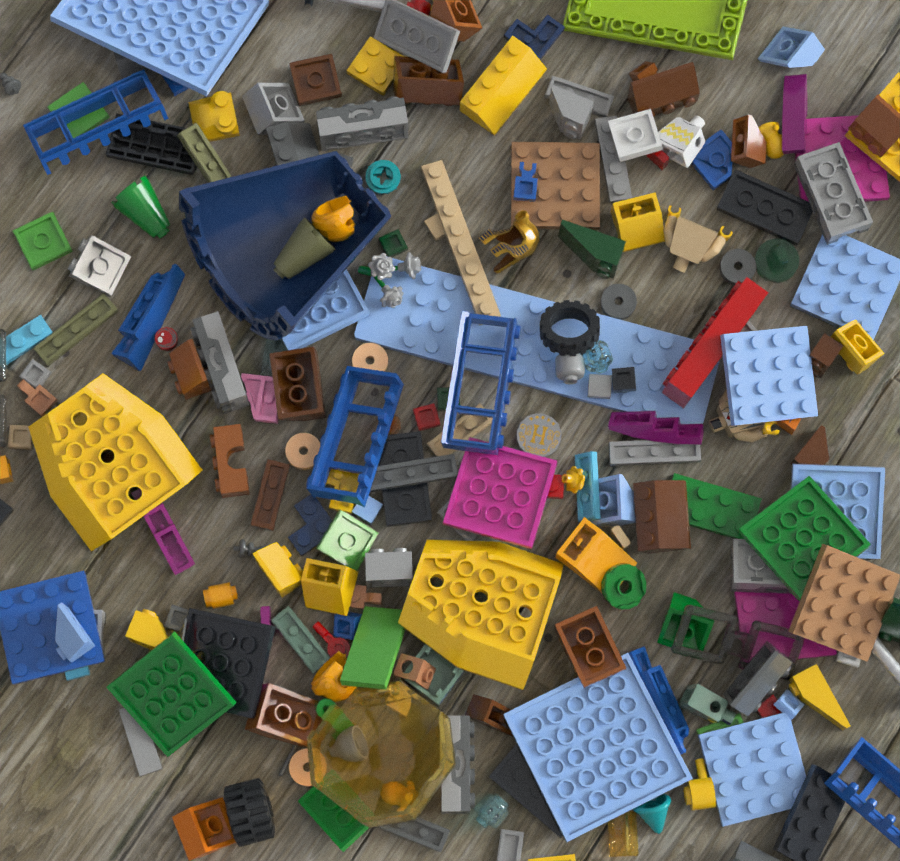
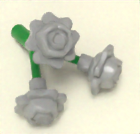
(382, 267)

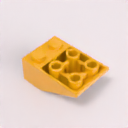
(591, 553)

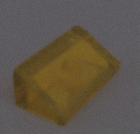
(623, 835)

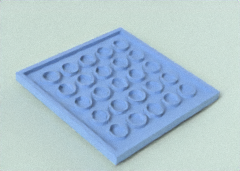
(597, 749)

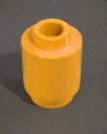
(220, 595)

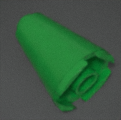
(143, 208)

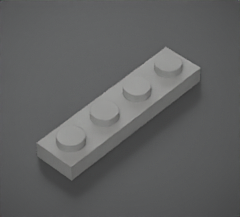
(614, 170)
(652, 453)

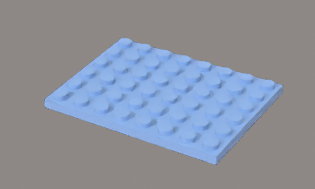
(172, 37)

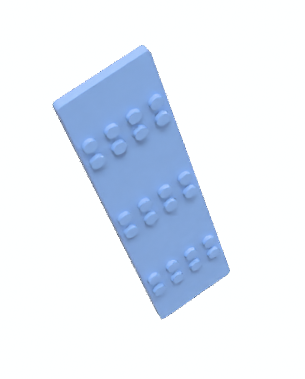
(429, 326)

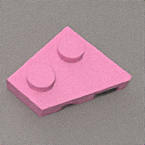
(261, 397)

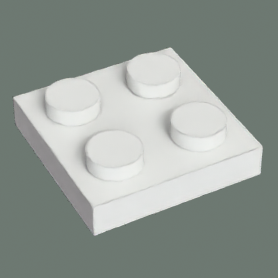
(635, 135)

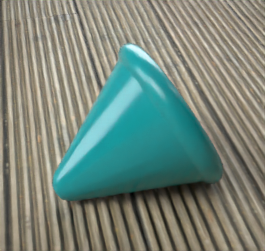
(655, 812)

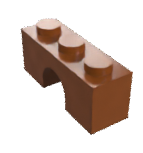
(228, 441)

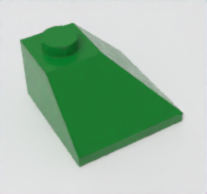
(698, 628)

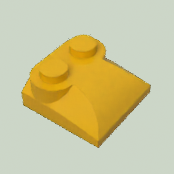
(215, 116)

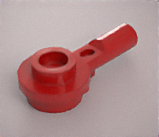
(334, 644)

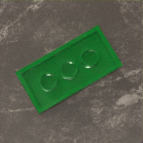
(718, 508)

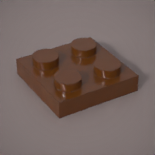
(315, 79)

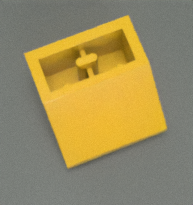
(638, 221)
(328, 586)

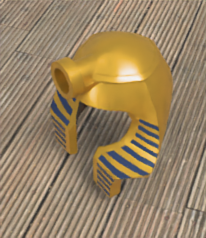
(518, 241)

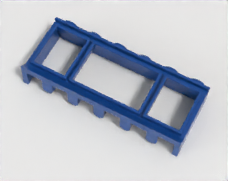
(86, 105)
(506, 376)
(335, 425)
(883, 771)

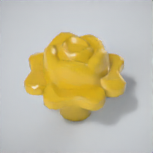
(573, 479)

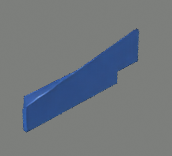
(147, 317)
(662, 696)

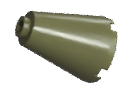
(302, 250)

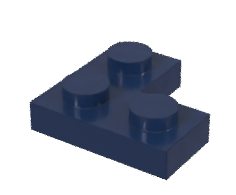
(538, 40)
(316, 525)

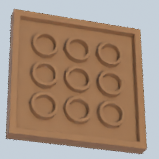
(565, 186)
(844, 602)

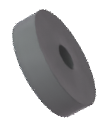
(740, 257)
(621, 292)

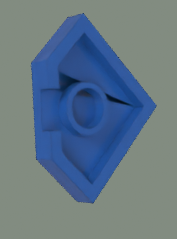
(714, 160)

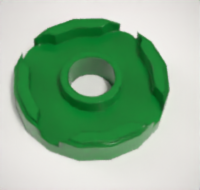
(611, 586)

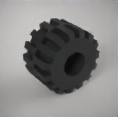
(249, 812)

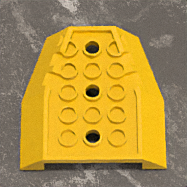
(96, 492)
(487, 635)

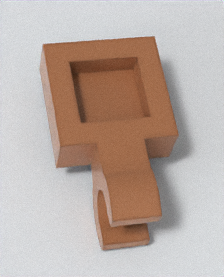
(38, 399)
(361, 597)

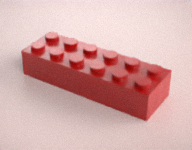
(707, 348)

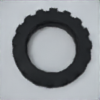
(569, 310)

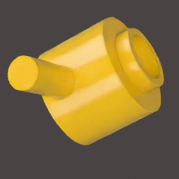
(700, 792)

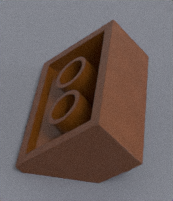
(426, 85)
(665, 90)
(297, 385)
(661, 516)

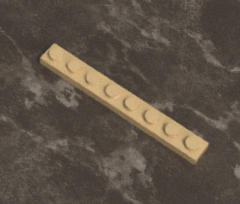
(459, 239)

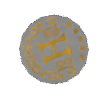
(539, 435)

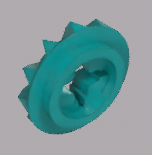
(376, 169)

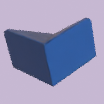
(347, 625)

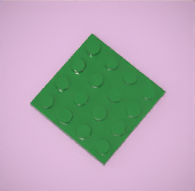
(793, 531)
(171, 694)

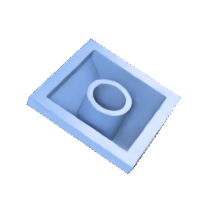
(792, 48)
(616, 502)
(70, 635)

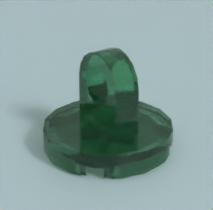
(777, 260)

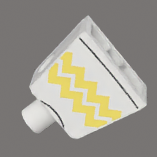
(682, 139)

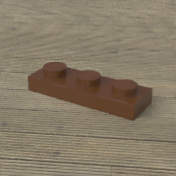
(270, 495)

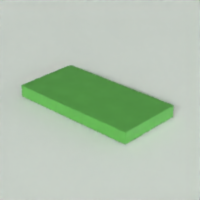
(374, 649)

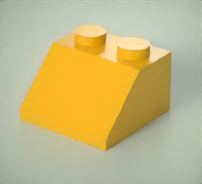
(858, 348)
(278, 568)
(146, 629)

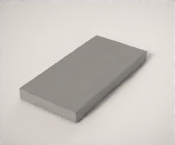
(416, 35)

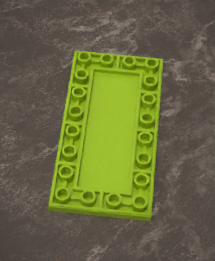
(678, 25)

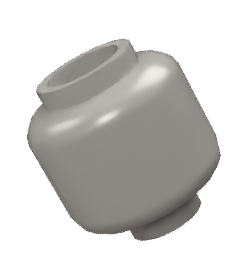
(569, 368)

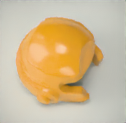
(334, 219)
(327, 679)

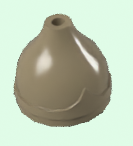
(350, 745)

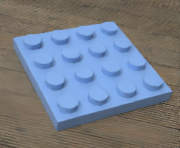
(848, 284)
(334, 311)
(769, 375)
(856, 492)
(753, 768)

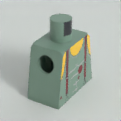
(698, 700)

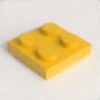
(374, 66)

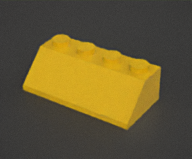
(502, 86)

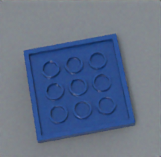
(30, 621)

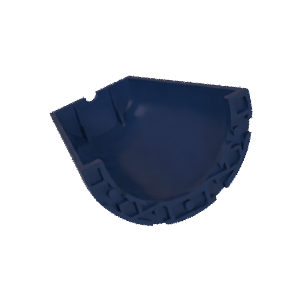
(246, 221)

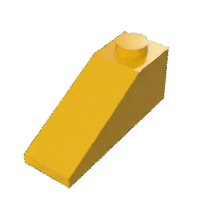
(816, 693)

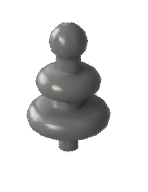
(10, 85)
(242, 548)

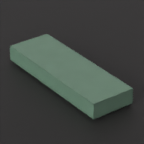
(300, 639)

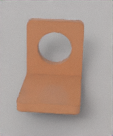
(421, 673)

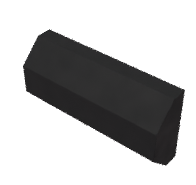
(152, 146)

